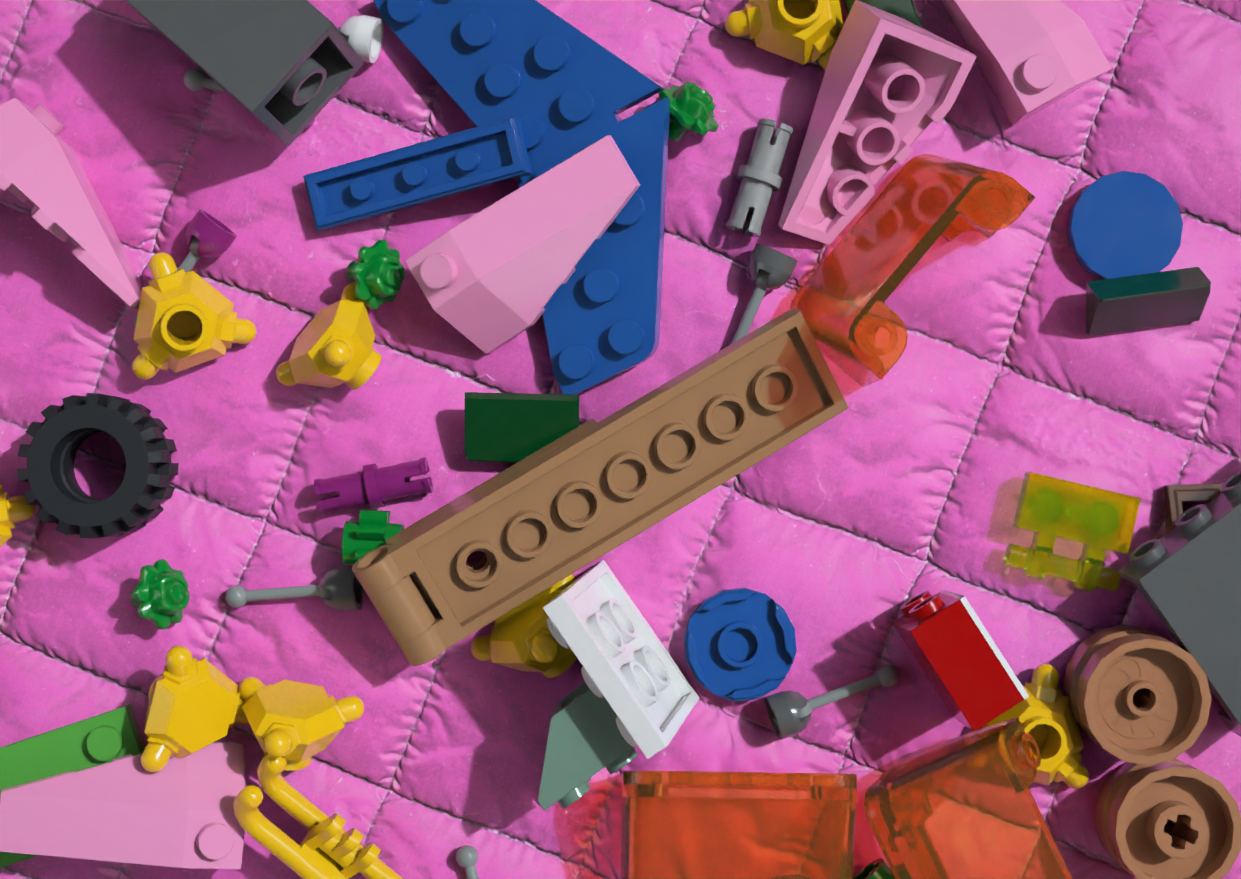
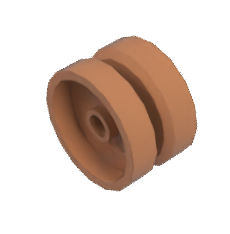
(1137, 694)
(1202, 826)

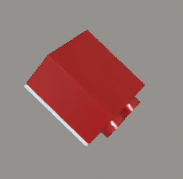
(959, 657)

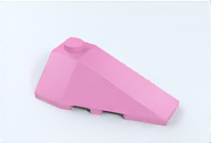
(1028, 50)
(872, 105)
(47, 172)
(513, 256)
(133, 814)

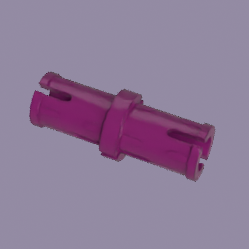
(373, 486)

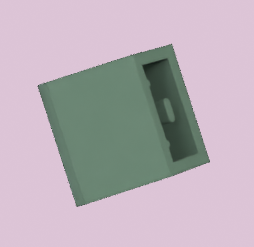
(579, 745)

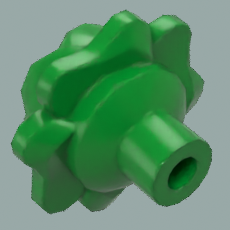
(689, 110)
(376, 274)
(161, 594)

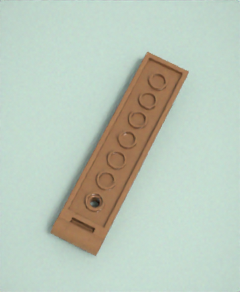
(598, 488)

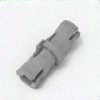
(759, 177)

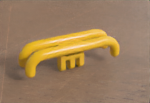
(327, 847)

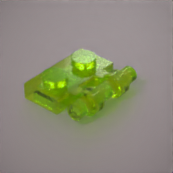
(1076, 514)

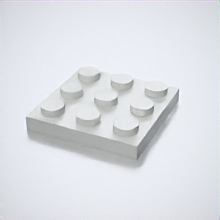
(622, 658)

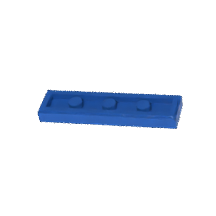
(418, 174)

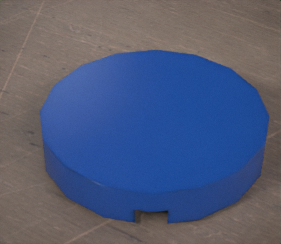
(1124, 226)
(739, 644)

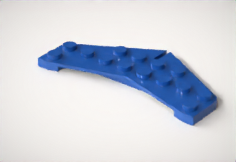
(568, 93)

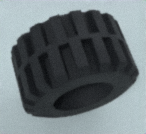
(52, 466)

